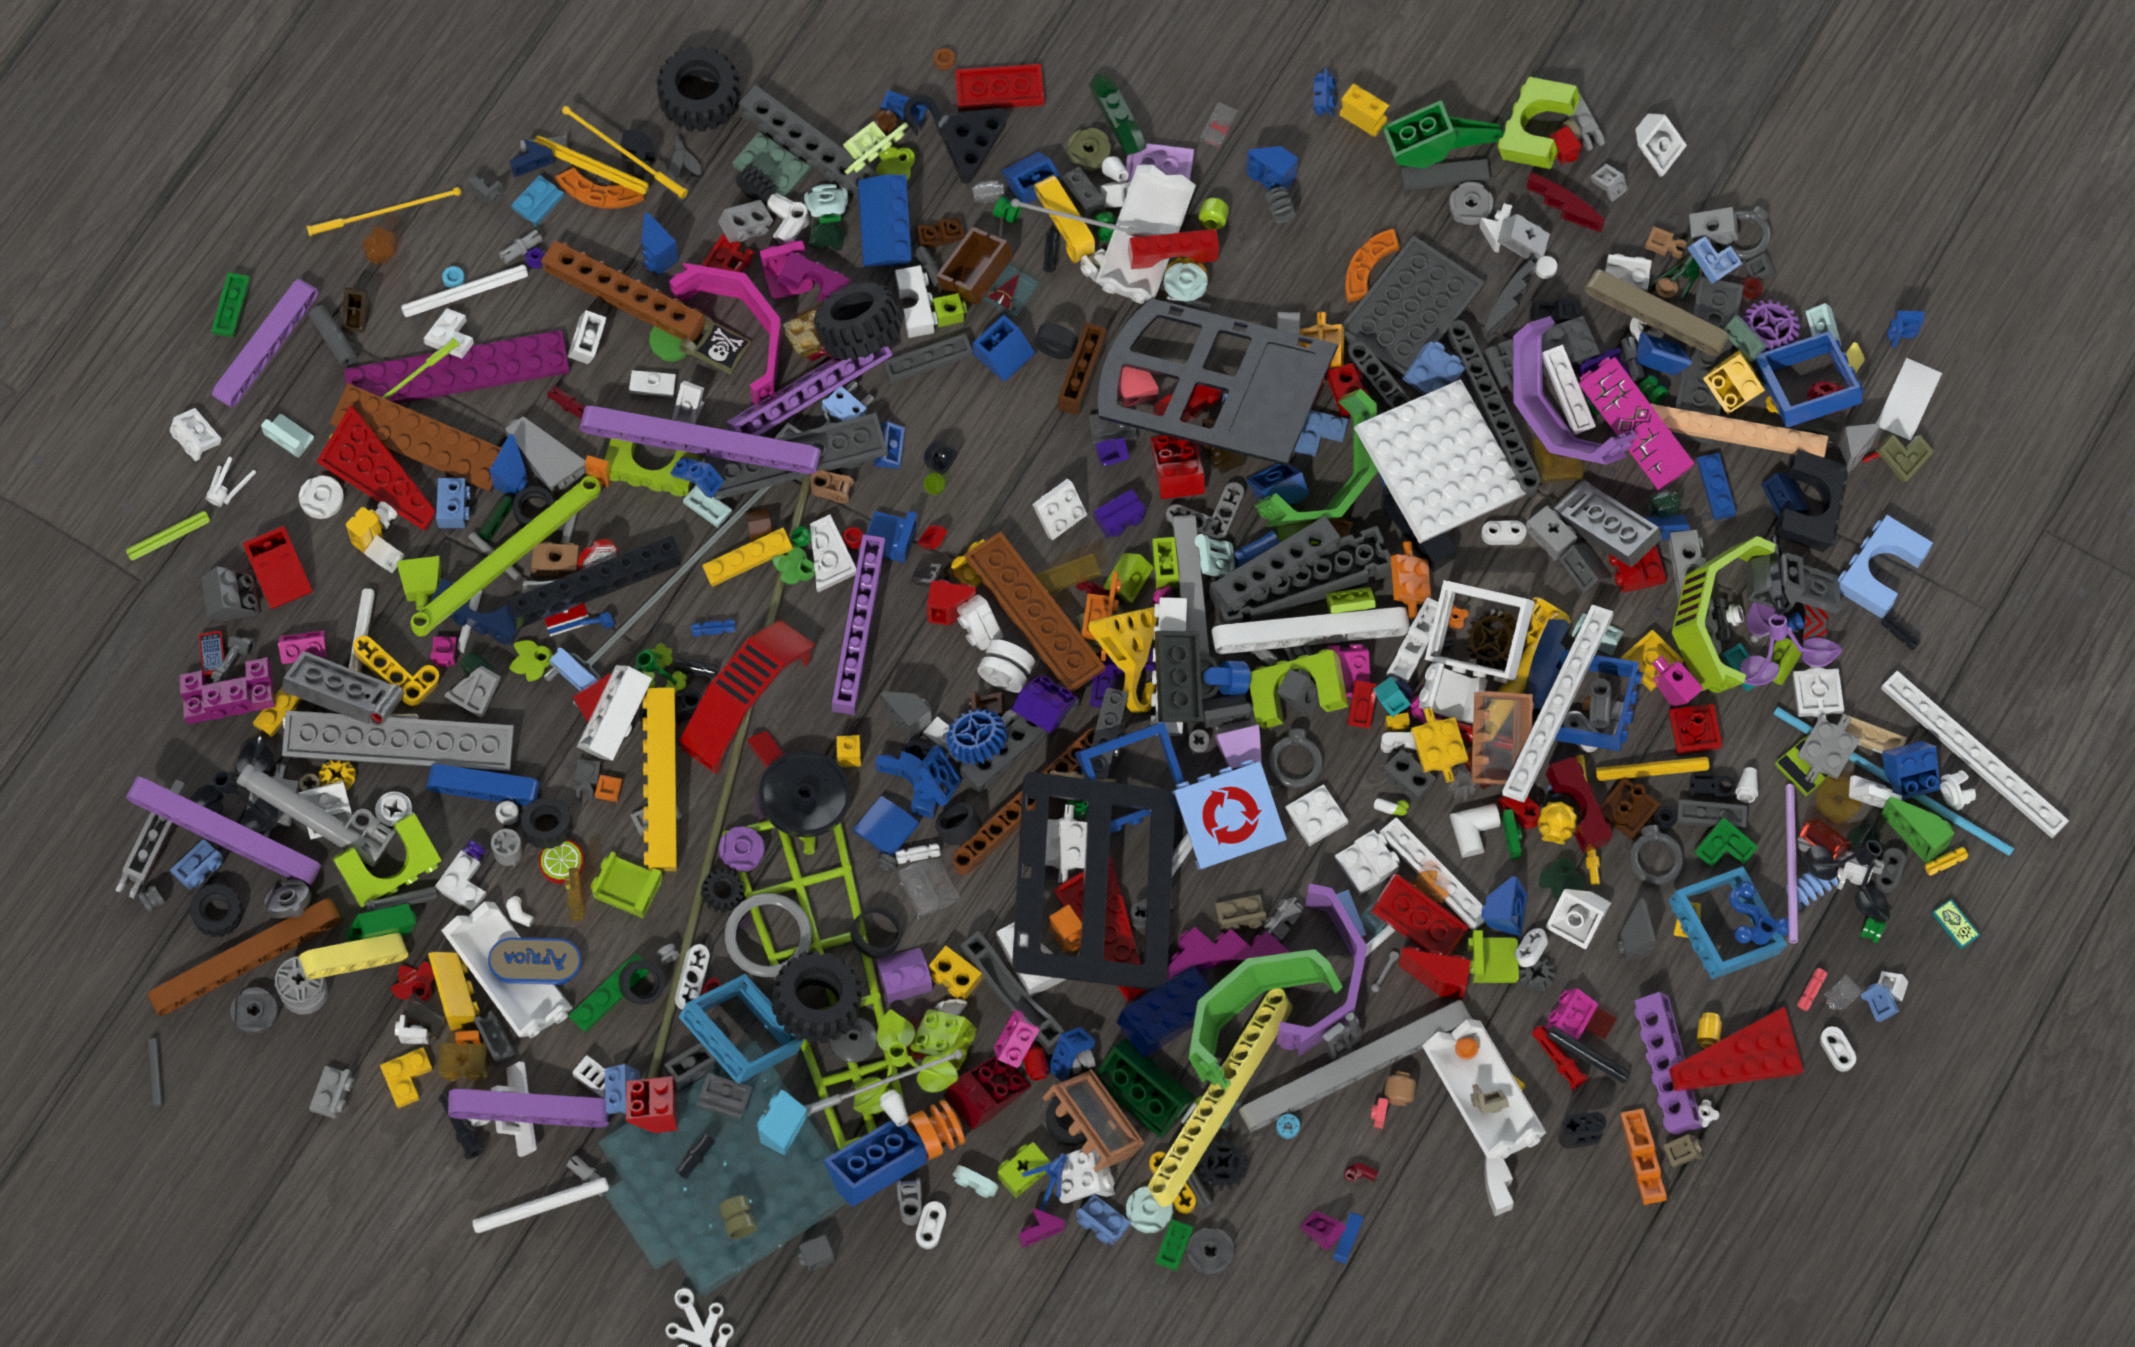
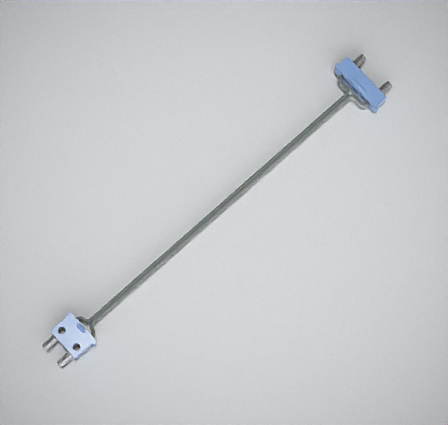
(576, 674)

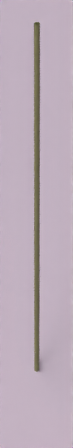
(720, 814)

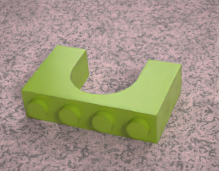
(1536, 97)
(624, 468)
(1323, 667)
(419, 858)

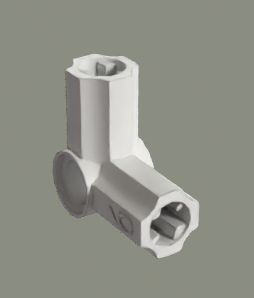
(788, 210)

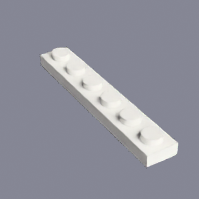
(1421, 860)

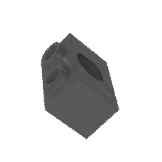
(1082, 193)
(1299, 691)
(690, 1066)

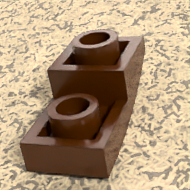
(940, 234)

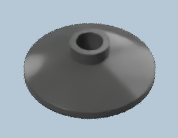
(857, 1049)

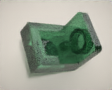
(826, 235)

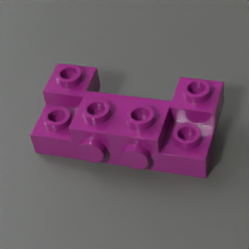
(227, 697)

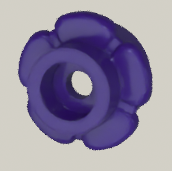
(534, 263)

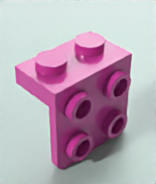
(773, 260)
(1353, 664)

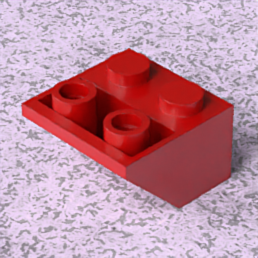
(945, 599)
(652, 1104)

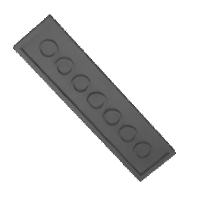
(1717, 305)
(839, 445)

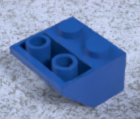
(1272, 166)
(1027, 173)
(1003, 348)
(1912, 769)

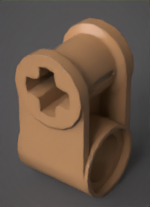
(833, 486)

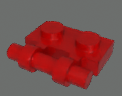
(724, 253)

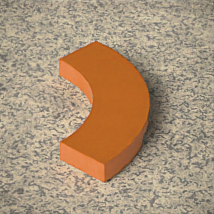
(595, 195)
(1365, 260)

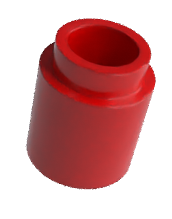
(1036, 1063)

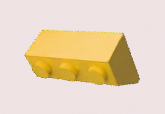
(454, 989)

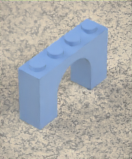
(1890, 538)

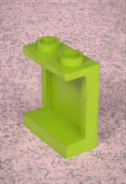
(626, 885)

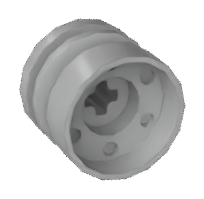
(300, 998)

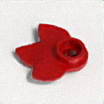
(414, 980)

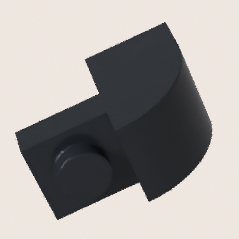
(641, 147)

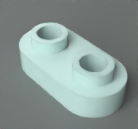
(968, 1177)

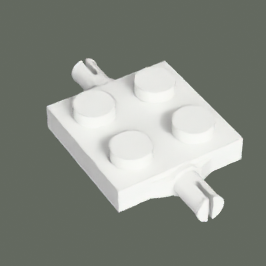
(1818, 692)
(1066, 843)

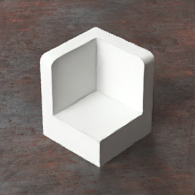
(1114, 193)
(384, 553)

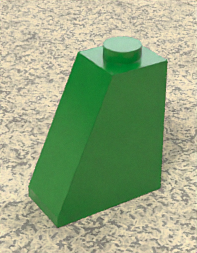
(382, 922)

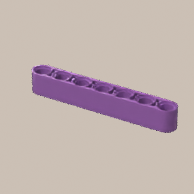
(265, 343)
(527, 1108)

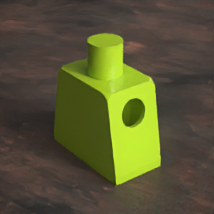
(420, 578)

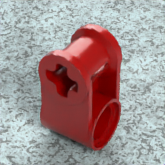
(1520, 809)

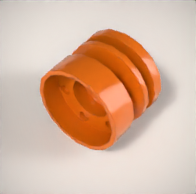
(937, 1129)

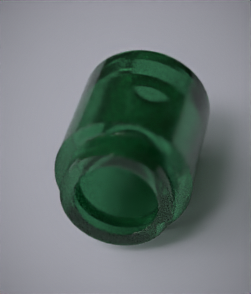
(474, 661)

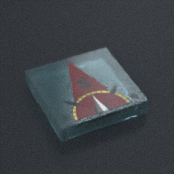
(1011, 291)

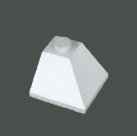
(1659, 141)
(1578, 916)

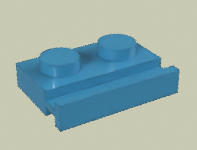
(537, 200)

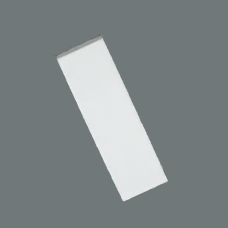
(1496, 1181)

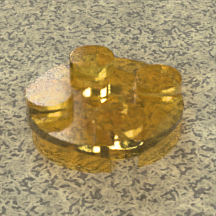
(1829, 807)

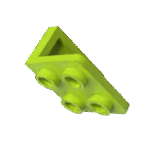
(1493, 959)
(942, 1035)

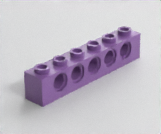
(1646, 1009)

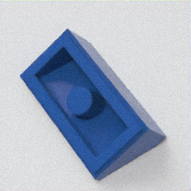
(893, 438)

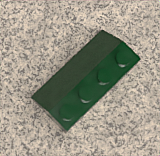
(1144, 1088)

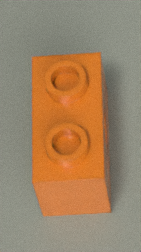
(1066, 928)

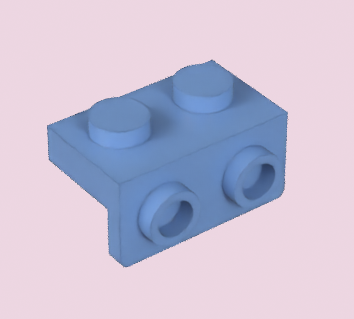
(197, 865)
(616, 1087)

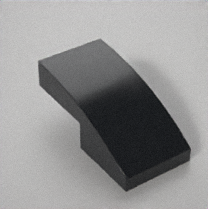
(1560, 311)

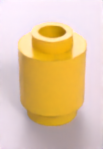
(1709, 1030)

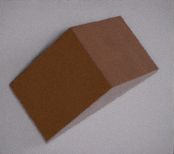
(758, 523)

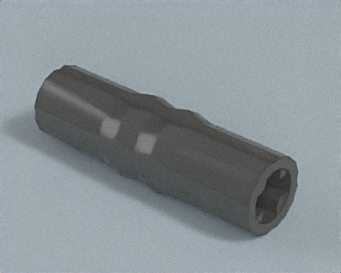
(332, 336)

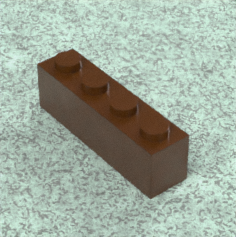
(1082, 368)

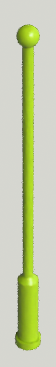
(433, 359)

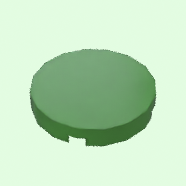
(665, 345)

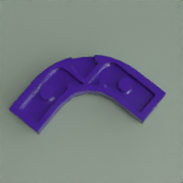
(1110, 677)

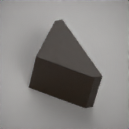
(355, 309)

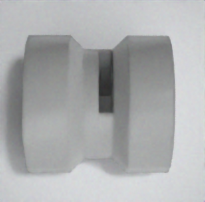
(1082, 1061)

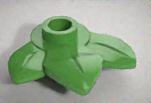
(791, 566)

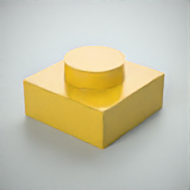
(1398, 723)

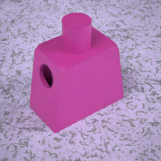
(1675, 682)

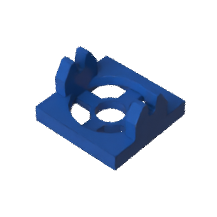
(942, 768)

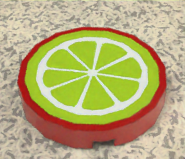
(556, 862)

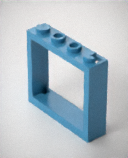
(1699, 938)
(720, 1046)

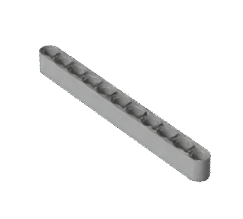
(1352, 1067)

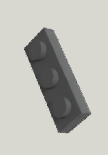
(1709, 813)

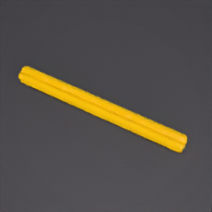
(594, 166)

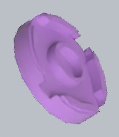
(741, 849)

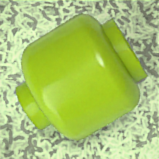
(1213, 213)

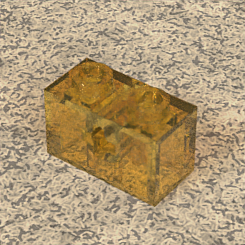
(452, 1056)

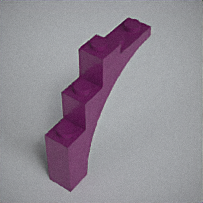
(1227, 951)

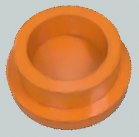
(1466, 1048)

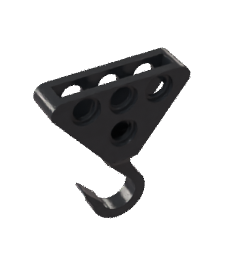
(971, 123)

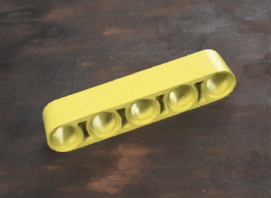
(353, 956)

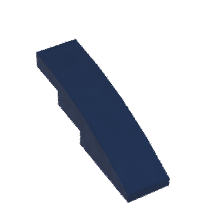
(1543, 666)

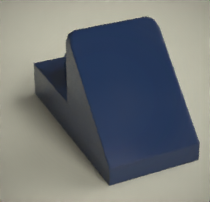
(536, 158)

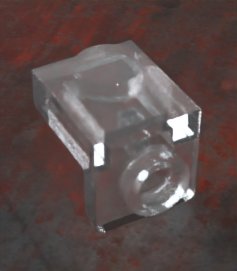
(1843, 994)

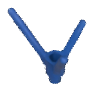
(1055, 1171)

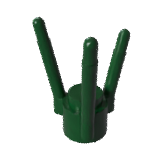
(1687, 269)

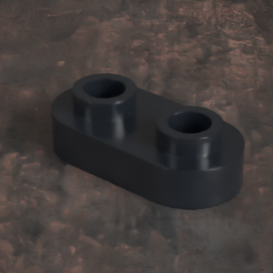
(925, 746)

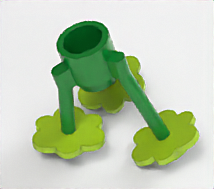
(656, 659)

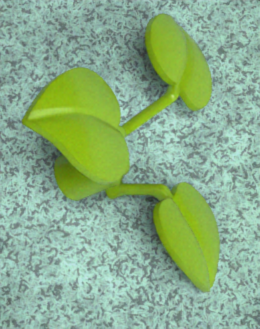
(893, 1037)

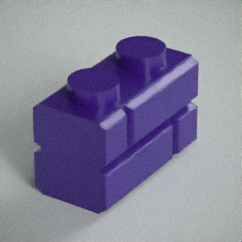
(1119, 514)

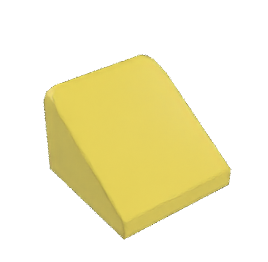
(1855, 356)

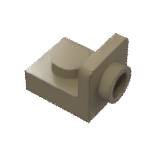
(1684, 1150)

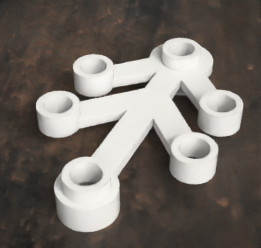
(701, 1335)

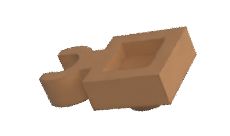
(1661, 242)

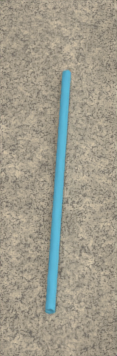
(1925, 800)

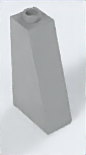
(547, 458)

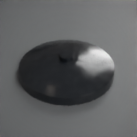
(804, 794)

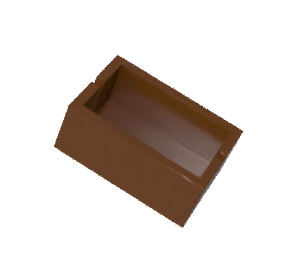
(975, 265)

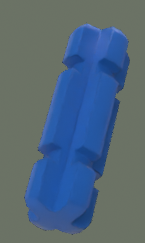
(713, 627)

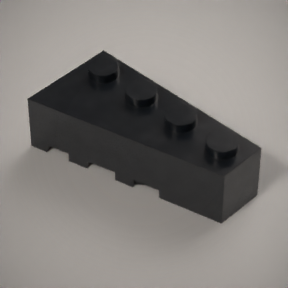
(1437, 550)

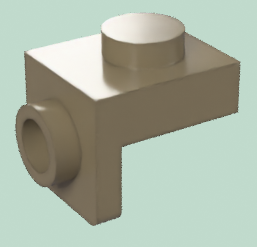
(1488, 1102)

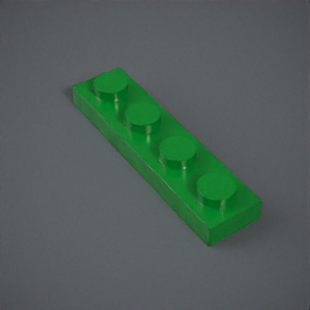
(605, 997)

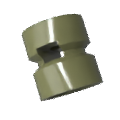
(737, 1217)

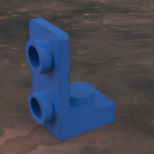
(700, 473)
(1068, 1046)

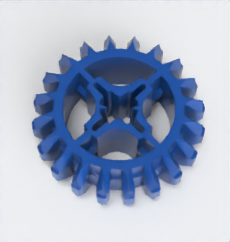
(976, 736)

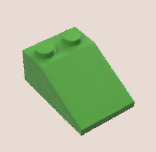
(1918, 828)

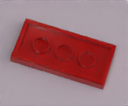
(999, 87)
(1418, 917)

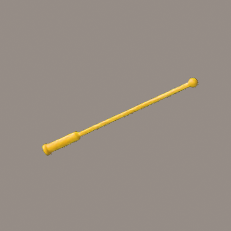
(682, 192)
(322, 227)

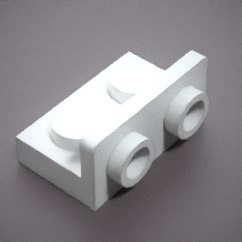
(1631, 270)
(194, 433)
(1870, 792)

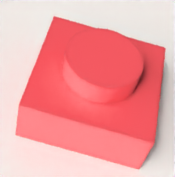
(1379, 1112)

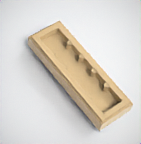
(1873, 736)

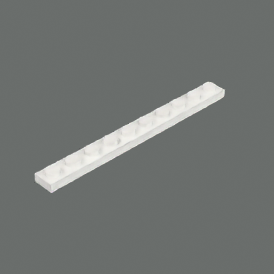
(1557, 703)
(1974, 754)

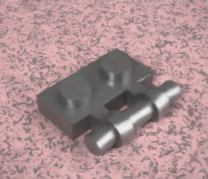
(1341, 1037)

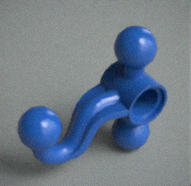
(1764, 925)

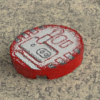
(598, 553)

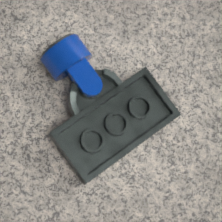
(1188, 676)

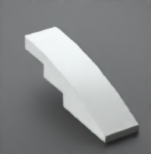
(1414, 643)

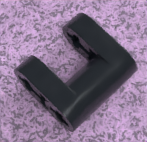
(1574, 1129)

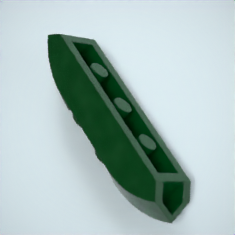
(1117, 114)

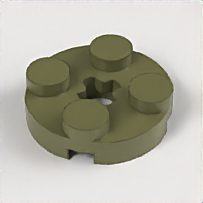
(1086, 138)

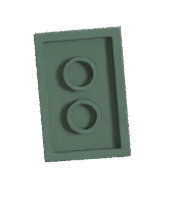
(775, 161)

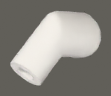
(515, 912)

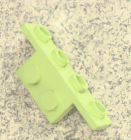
(868, 142)

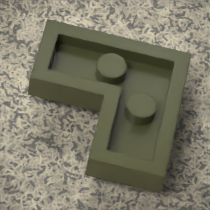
(1904, 460)

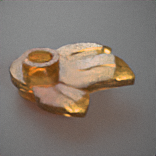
(1426, 884)

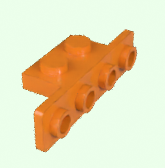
(1101, 607)

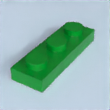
(230, 305)

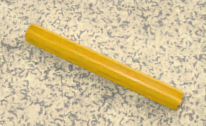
(1652, 769)

